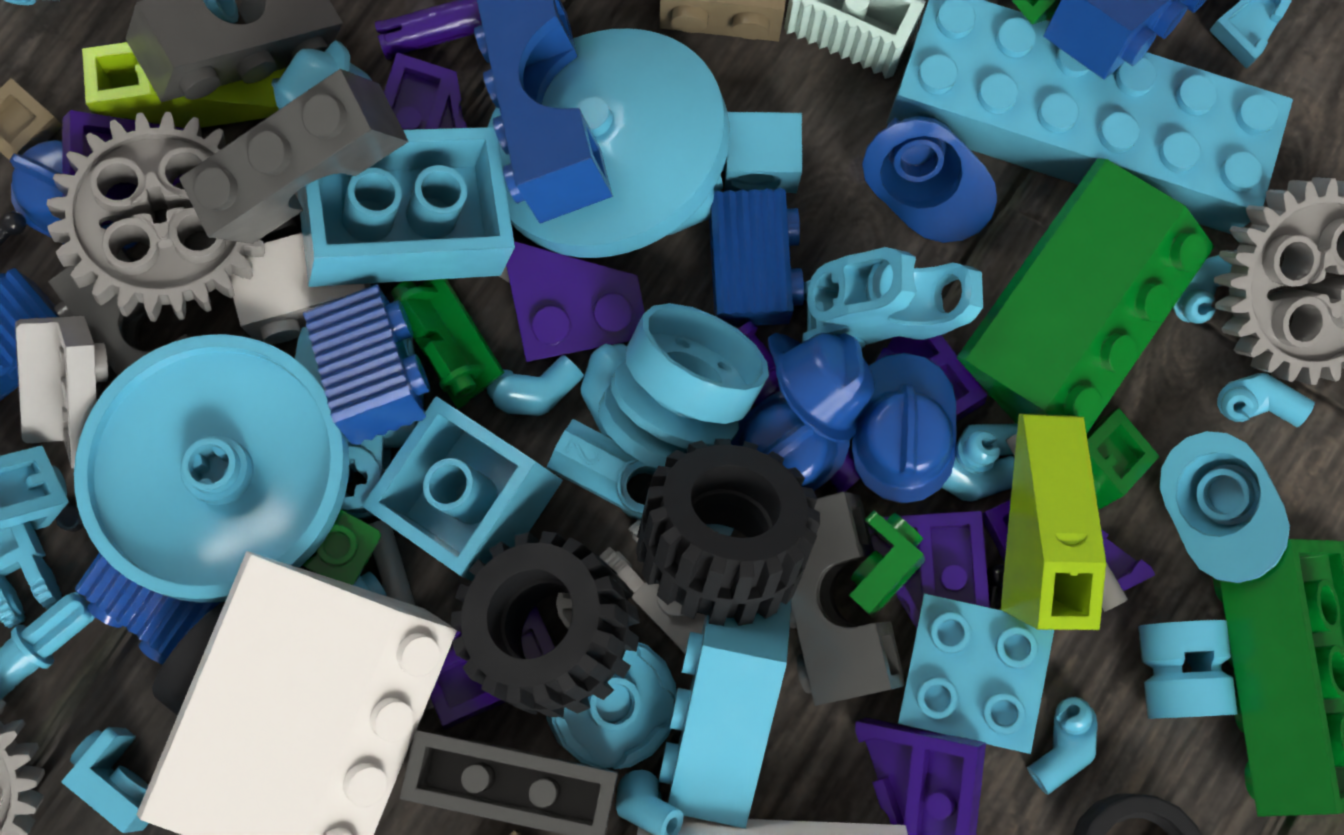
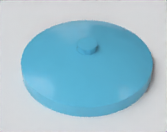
(658, 135)
(209, 458)

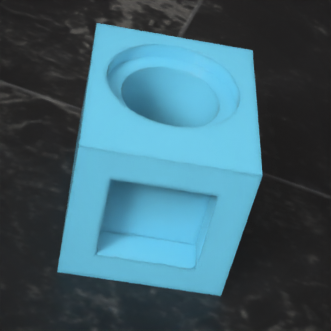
(764, 151)

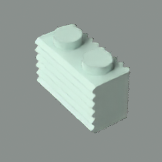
(858, 29)

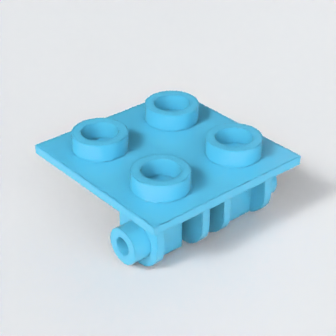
(976, 674)

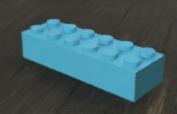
(1043, 110)

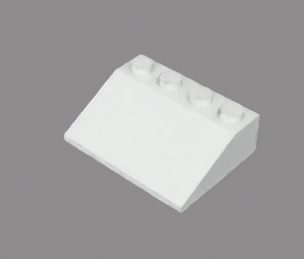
(297, 709)

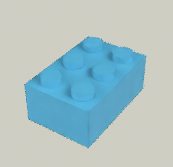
(412, 216)

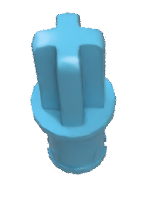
(34, 645)

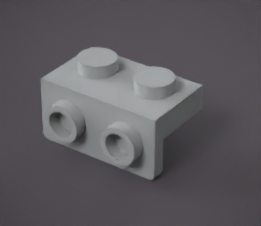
(57, 378)

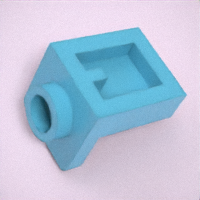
(30, 489)
(109, 792)

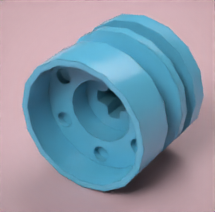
(681, 383)

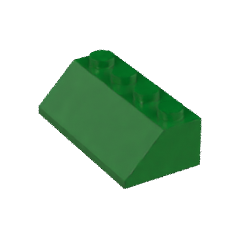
(1087, 298)
(1291, 678)

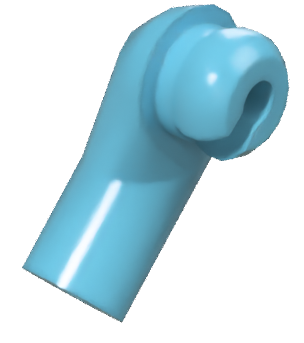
(1198, 297)
(599, 376)
(534, 394)
(1261, 394)
(983, 445)
(975, 486)
(1072, 745)
(642, 804)

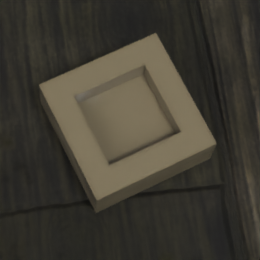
(23, 120)

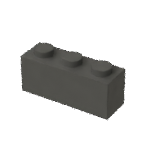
(508, 784)

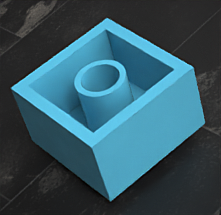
(460, 489)

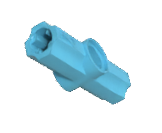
(602, 468)

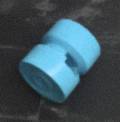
(1190, 694)

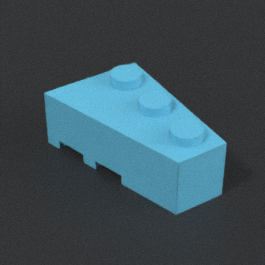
(725, 716)

